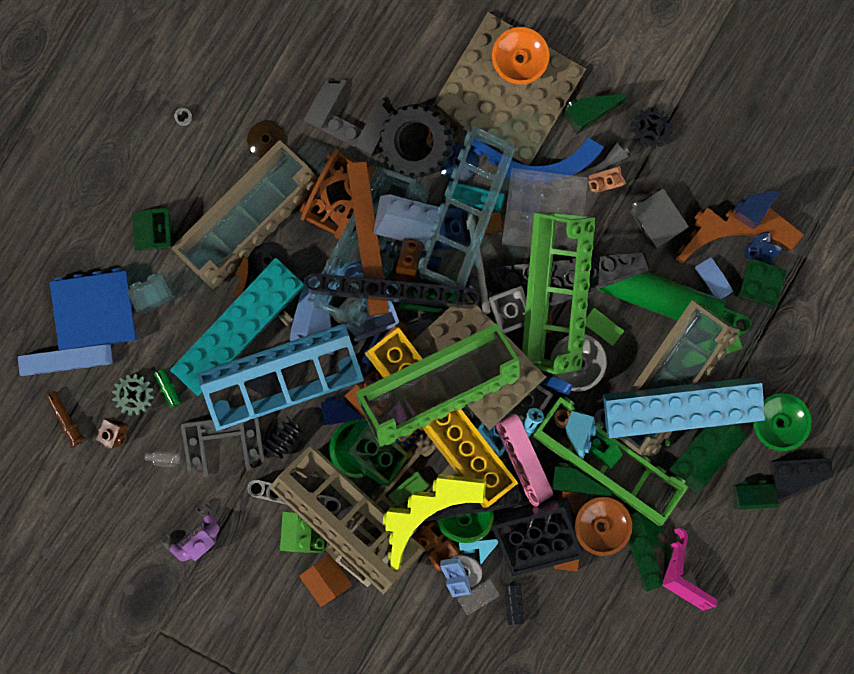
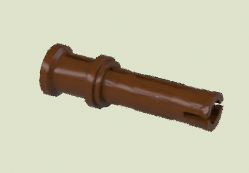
(68, 427)

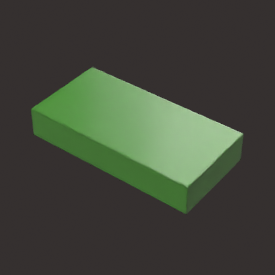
(603, 327)
(406, 489)

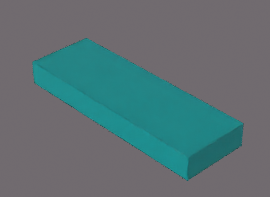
(475, 196)

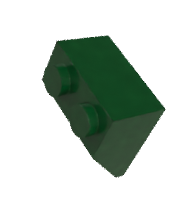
(755, 496)

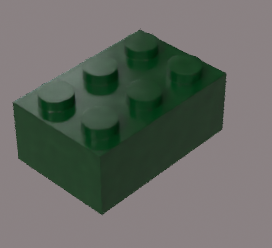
(365, 453)

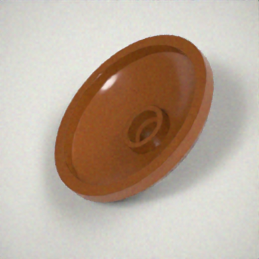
(615, 530)

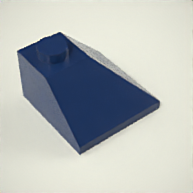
(454, 228)

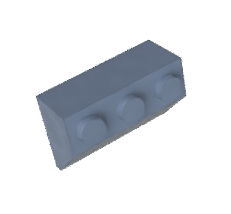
(405, 218)

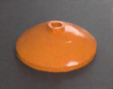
(524, 43)

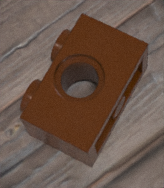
(409, 260)

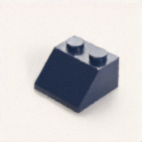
(754, 207)

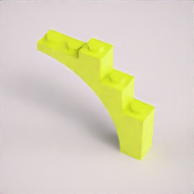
(449, 491)

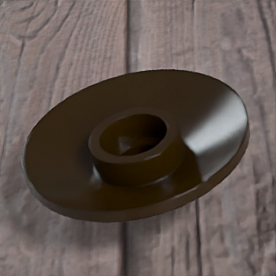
(260, 130)

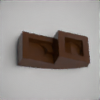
(242, 272)

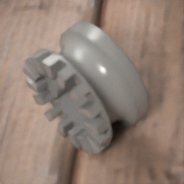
(186, 121)

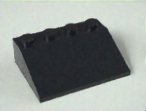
(538, 536)

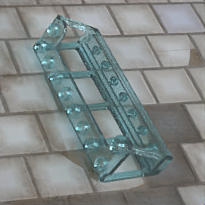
(484, 215)
(355, 311)

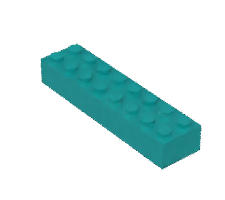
(239, 324)

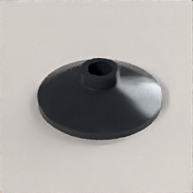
(265, 250)

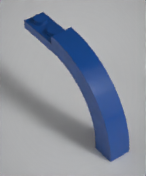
(570, 166)

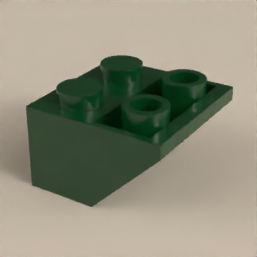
(152, 229)

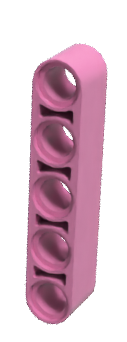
(524, 459)

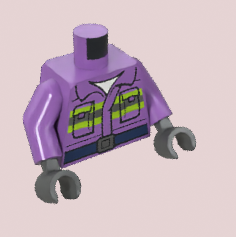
(197, 540)

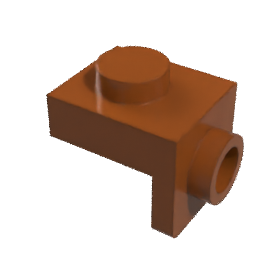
(443, 552)

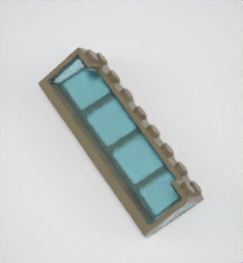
(246, 215)
(683, 359)

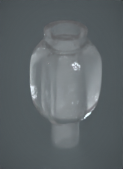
(164, 457)

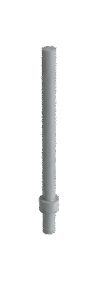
(471, 226)

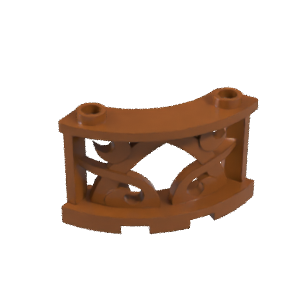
(339, 218)

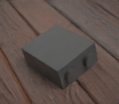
(658, 218)

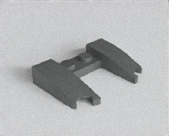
(322, 119)
(199, 430)

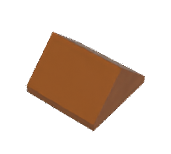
(325, 580)

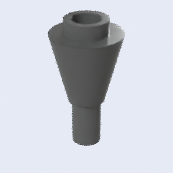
(616, 155)

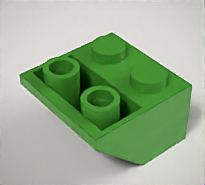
(299, 536)

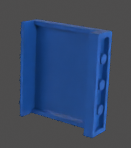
(92, 310)

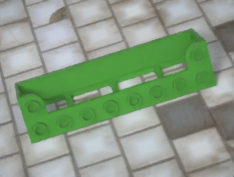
(540, 286)
(598, 476)

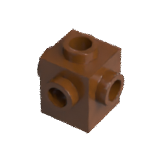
(112, 433)
(429, 536)

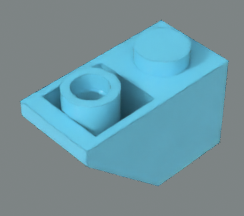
(579, 432)

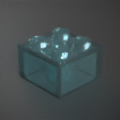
(151, 293)

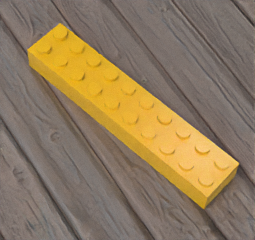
(453, 434)

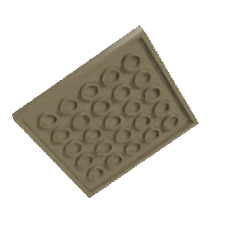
(506, 110)

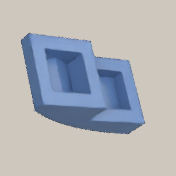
(714, 278)
(456, 577)

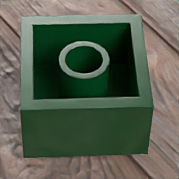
(761, 283)

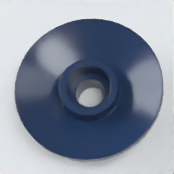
(465, 174)

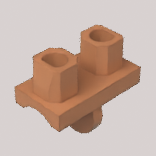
(606, 179)

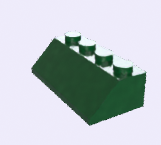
(706, 455)
(649, 550)

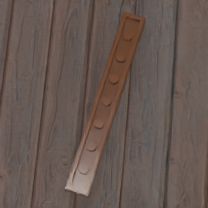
(365, 224)

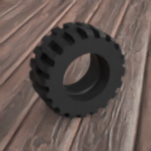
(393, 148)

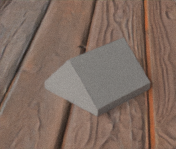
(509, 308)

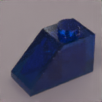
(337, 412)

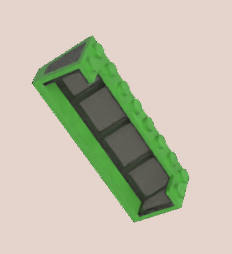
(439, 384)

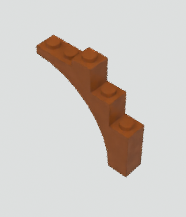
(714, 227)

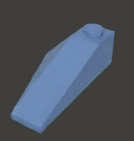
(308, 318)

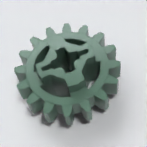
(143, 387)

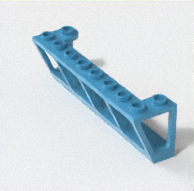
(273, 361)

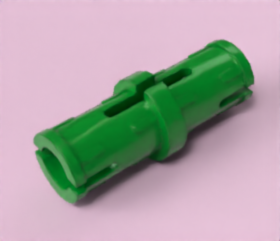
(167, 388)

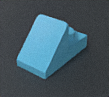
(484, 546)

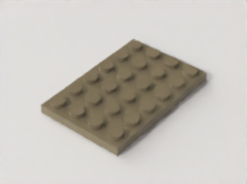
(461, 323)

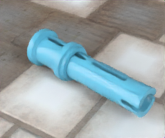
(531, 423)

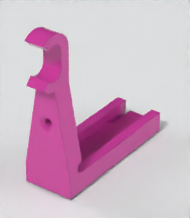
(680, 586)

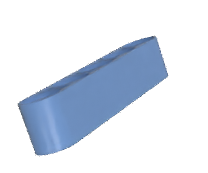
(65, 360)

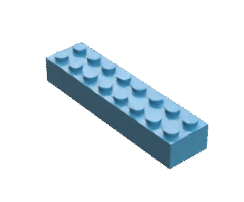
(684, 407)

